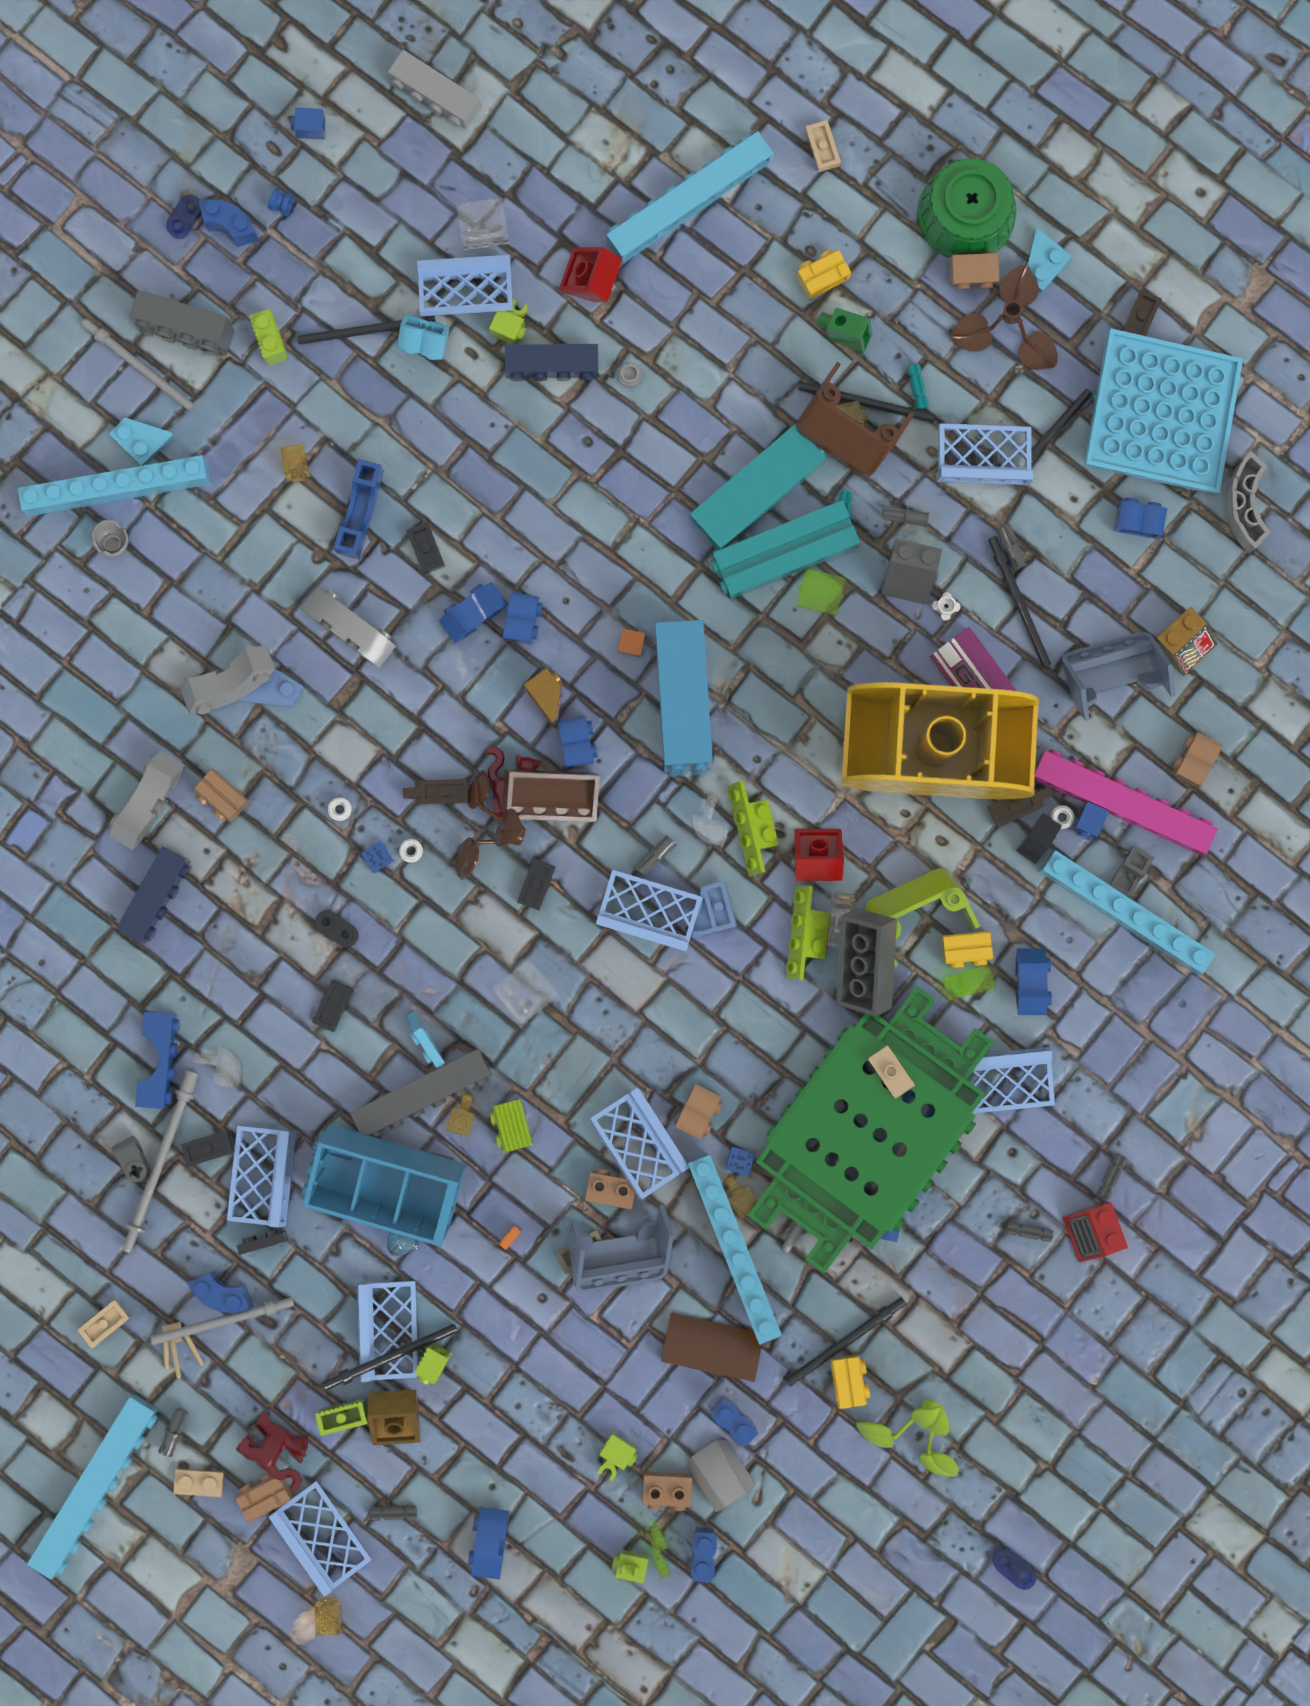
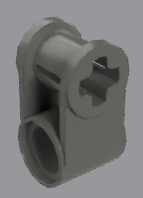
(129, 1156)

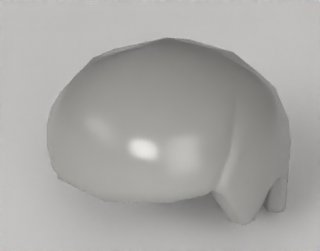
(109, 538)

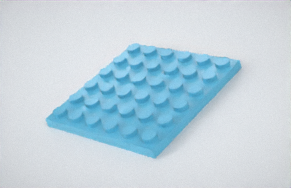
(1163, 411)

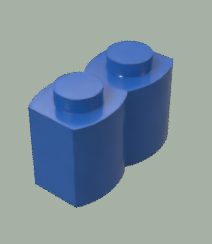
(1140, 518)
(521, 618)
(576, 742)
(739, 1425)
(704, 1549)

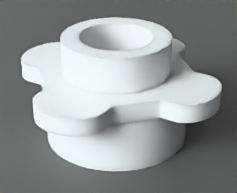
(953, 606)

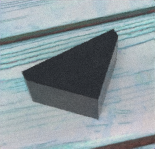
(1039, 838)

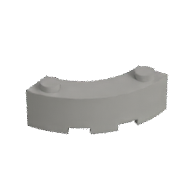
(1241, 506)
(345, 624)
(217, 689)
(147, 801)

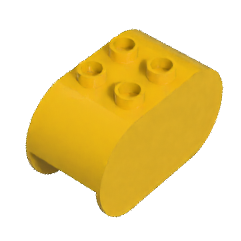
(940, 741)

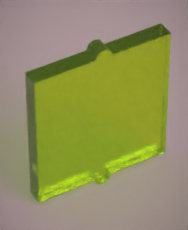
(821, 592)

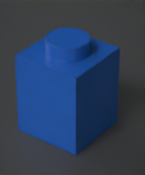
(309, 123)
(1090, 821)

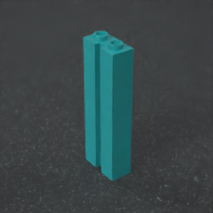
(757, 488)
(785, 550)

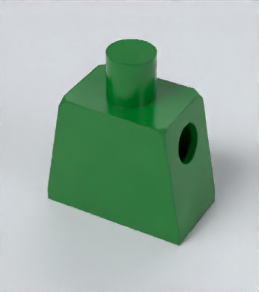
(847, 329)

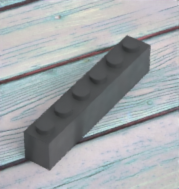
(421, 1093)

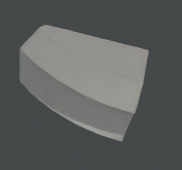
(720, 1474)

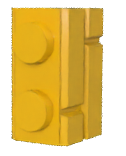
(823, 273)
(966, 948)
(848, 1381)

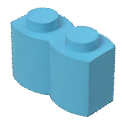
(423, 337)

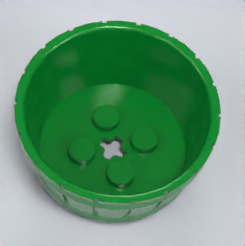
(964, 228)

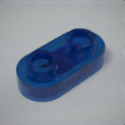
(185, 216)
(1013, 1568)

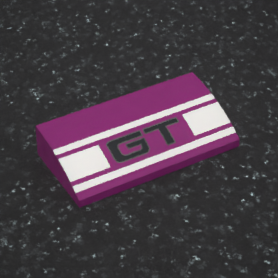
(969, 664)

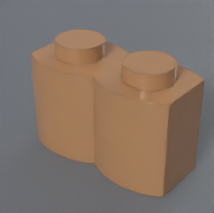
(1197, 759)
(698, 1111)

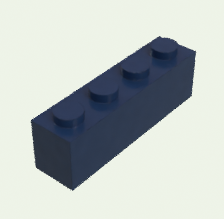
(551, 361)
(153, 895)

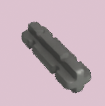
(1112, 1176)
(1029, 1231)
(393, 1512)

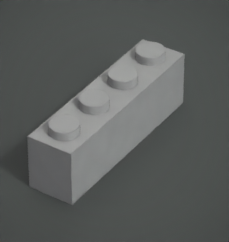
(434, 90)

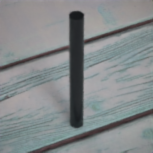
(1060, 423)

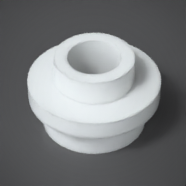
(332, 809)
(1069, 815)
(411, 843)

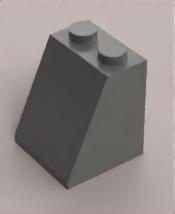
(911, 571)

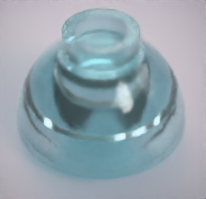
(400, 1245)

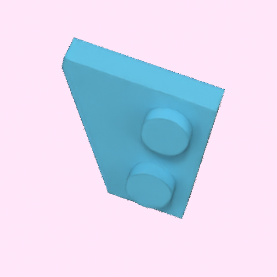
(1046, 259)
(140, 440)
(422, 1037)

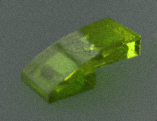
(969, 982)
(658, 1544)

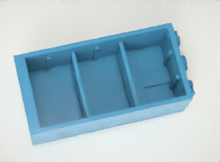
(683, 697)
(383, 1184)

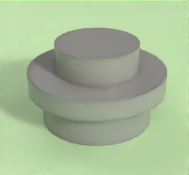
(629, 375)

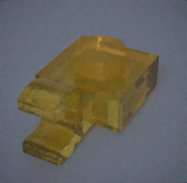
(461, 1119)
(742, 1199)

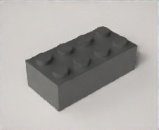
(182, 323)
(866, 961)

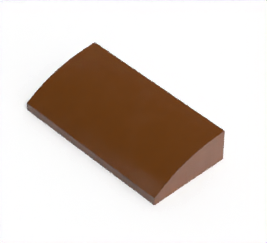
(552, 794)
(711, 1347)

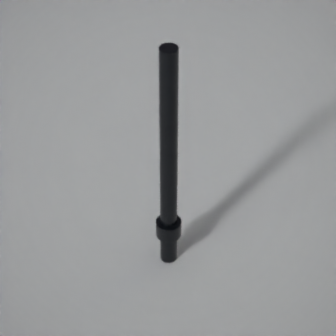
(354, 331)
(872, 403)
(1001, 560)
(884, 1314)
(346, 1376)

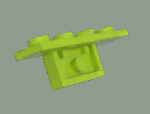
(753, 825)
(807, 933)

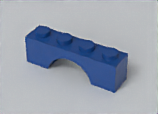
(361, 506)
(156, 1090)

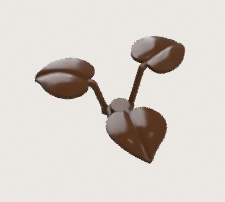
(1018, 290)
(508, 832)

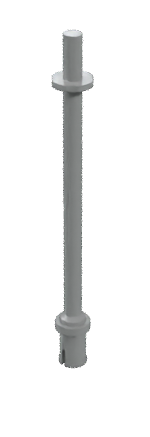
(183, 1095)

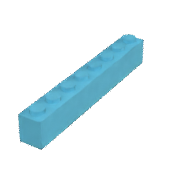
(690, 196)
(114, 486)
(1127, 913)
(734, 1249)
(93, 1486)

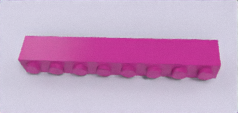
(1125, 803)

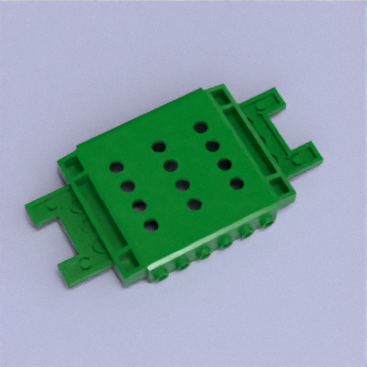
(819, 1194)

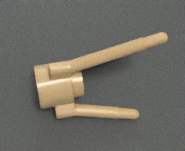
(174, 1351)

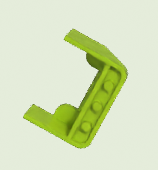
(920, 892)

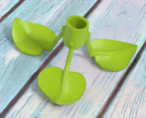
(930, 1417)

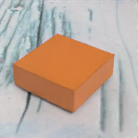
(631, 642)
(510, 1236)

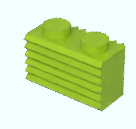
(268, 337)
(511, 1125)
(432, 1364)
(342, 1416)

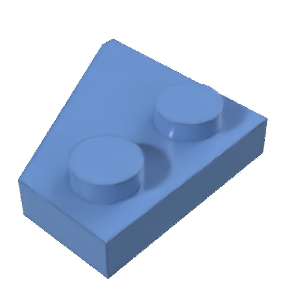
(276, 691)
(714, 911)

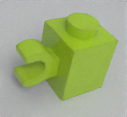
(509, 325)
(617, 1452)
(630, 1565)

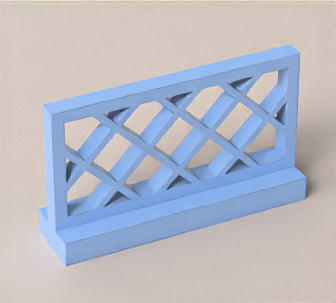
(464, 270)
(984, 474)
(643, 930)
(1012, 1059)
(656, 1133)
(281, 1176)
(366, 1330)
(302, 1551)

